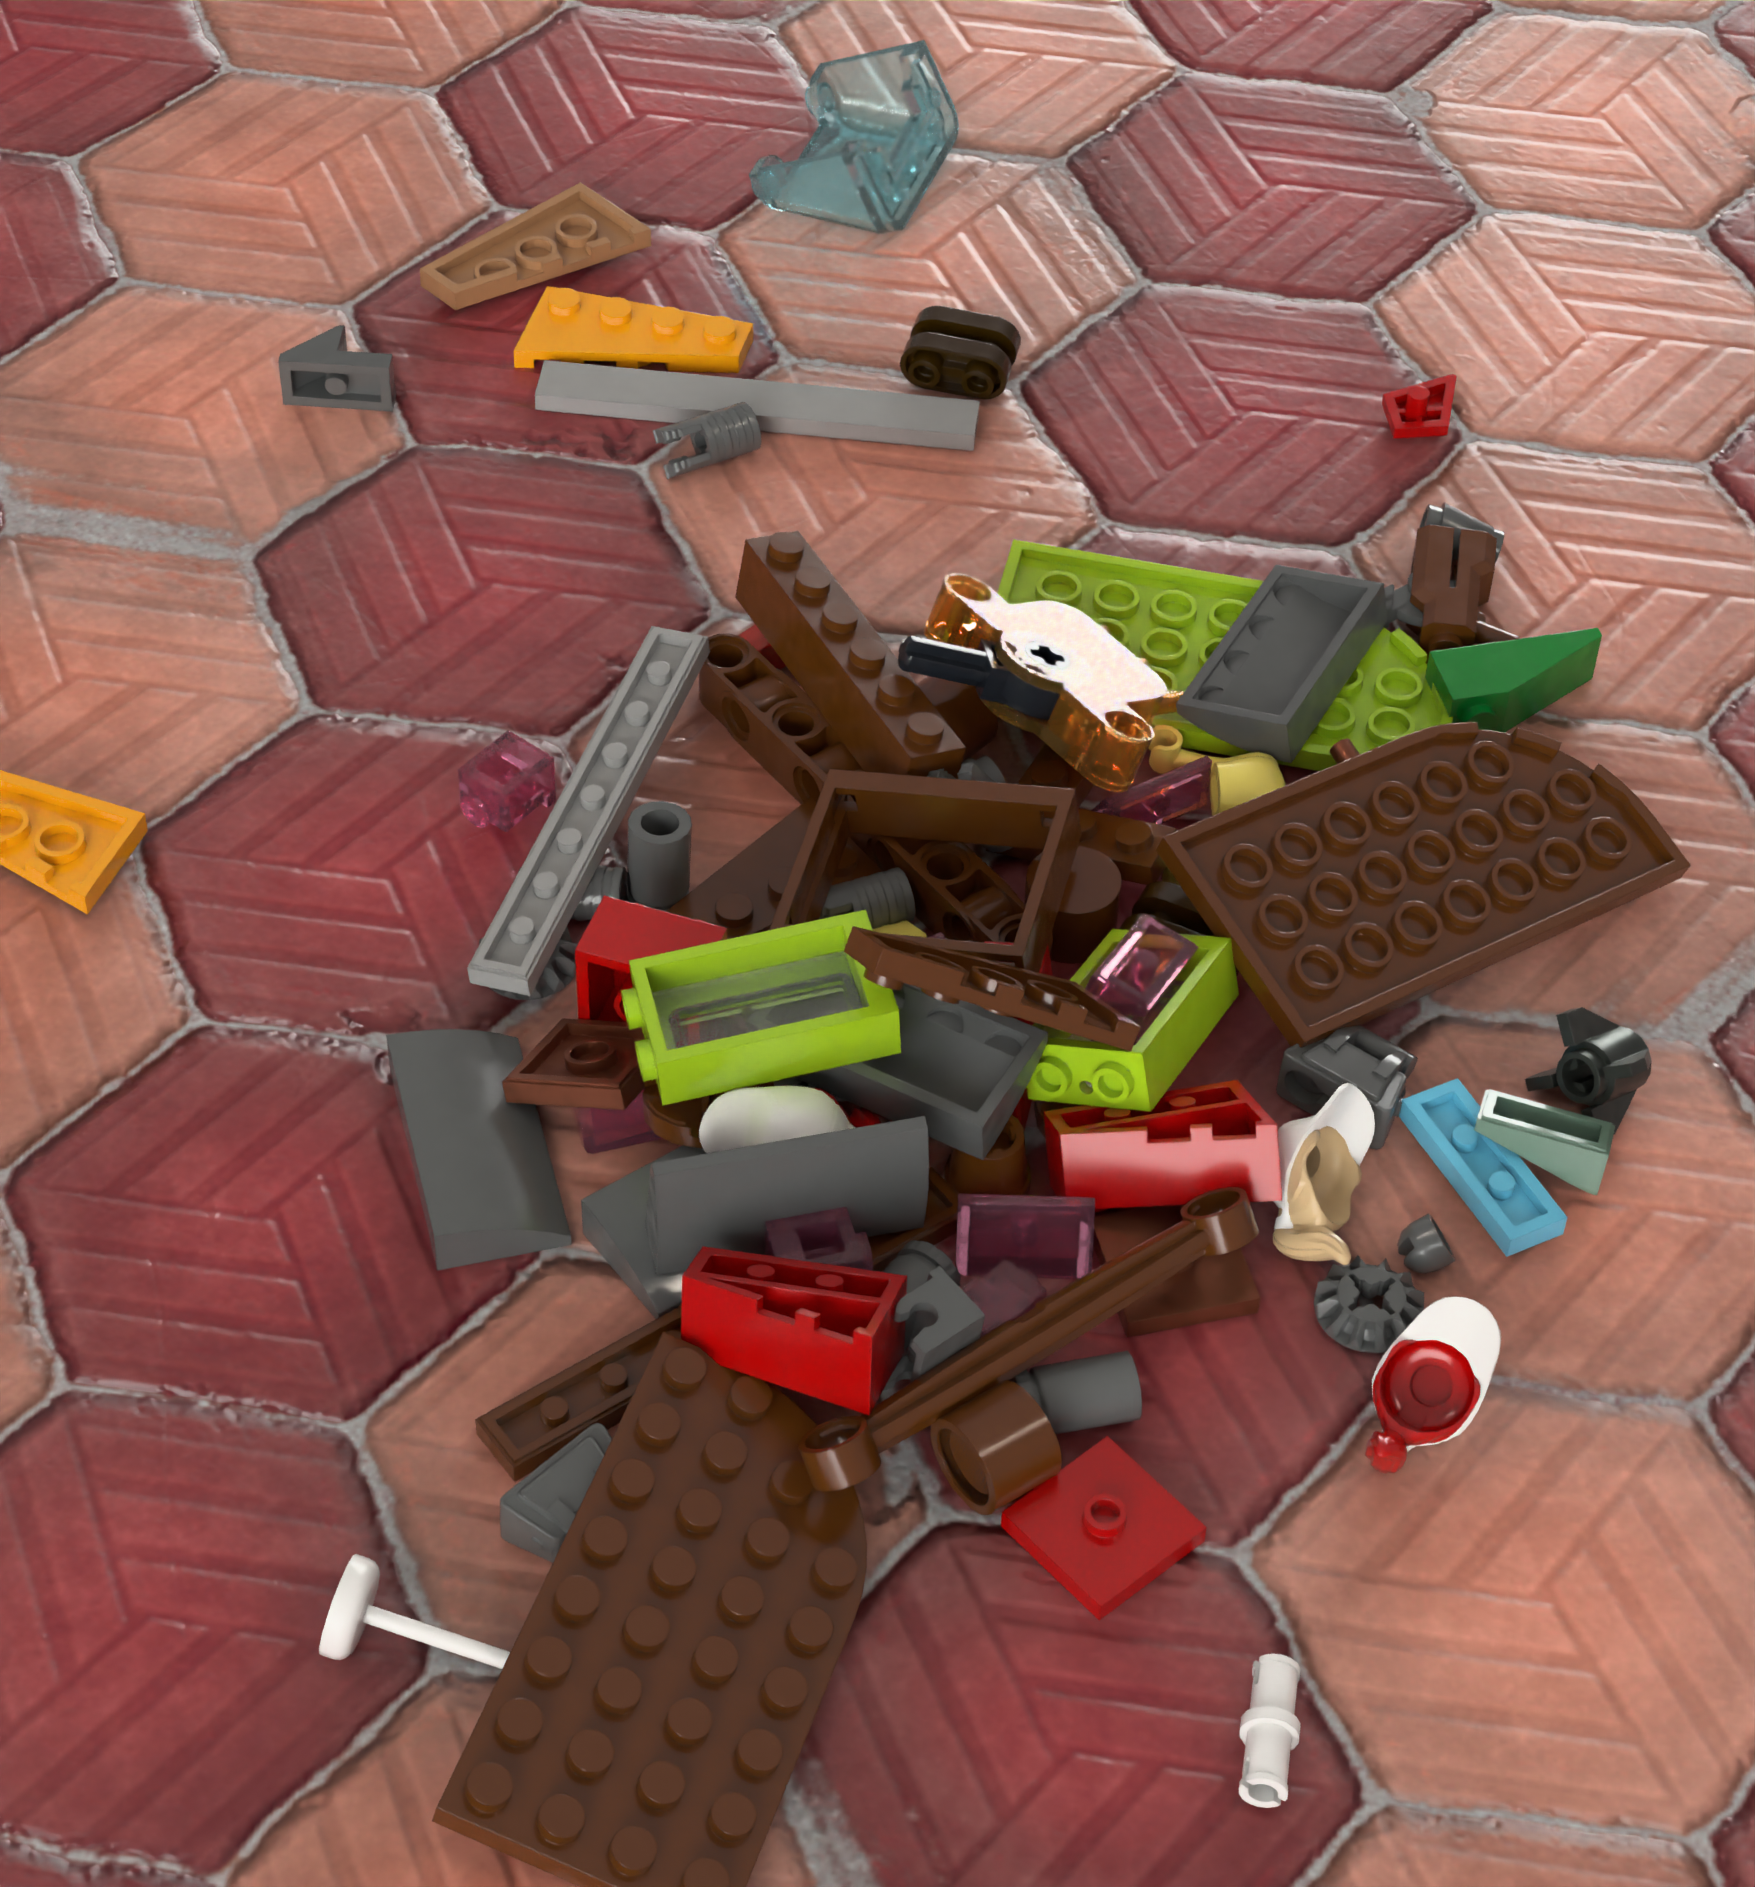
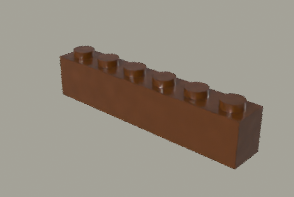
(842, 660)

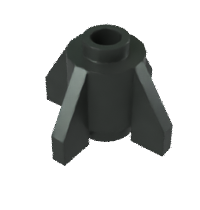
(1598, 1067)

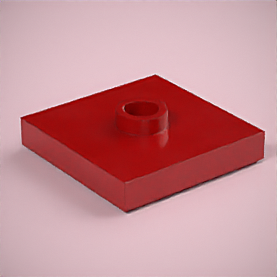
(1103, 1527)

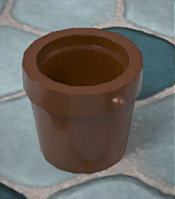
(1000, 1173)

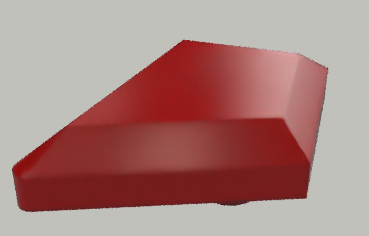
(1420, 408)

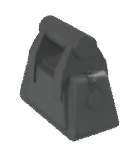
(1350, 1056)
(545, 1502)

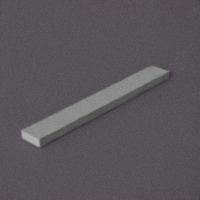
(777, 405)
(588, 812)

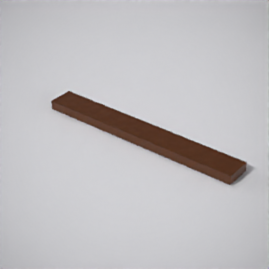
(600, 1387)

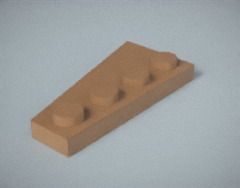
(538, 245)

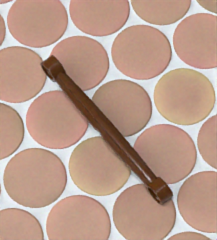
(849, 1446)

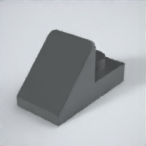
(330, 376)

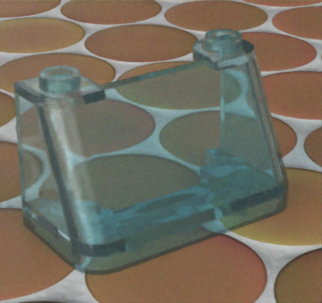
(876, 141)

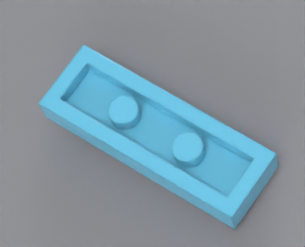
(1483, 1173)

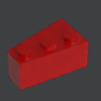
(1167, 1156)
(796, 1323)

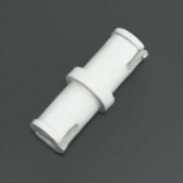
(1269, 1731)

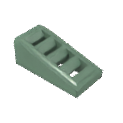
(1549, 1137)

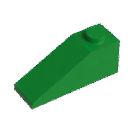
(1511, 678)

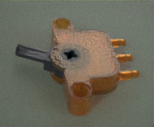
(1045, 674)

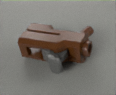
(1444, 609)

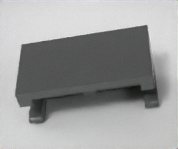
(942, 1325)

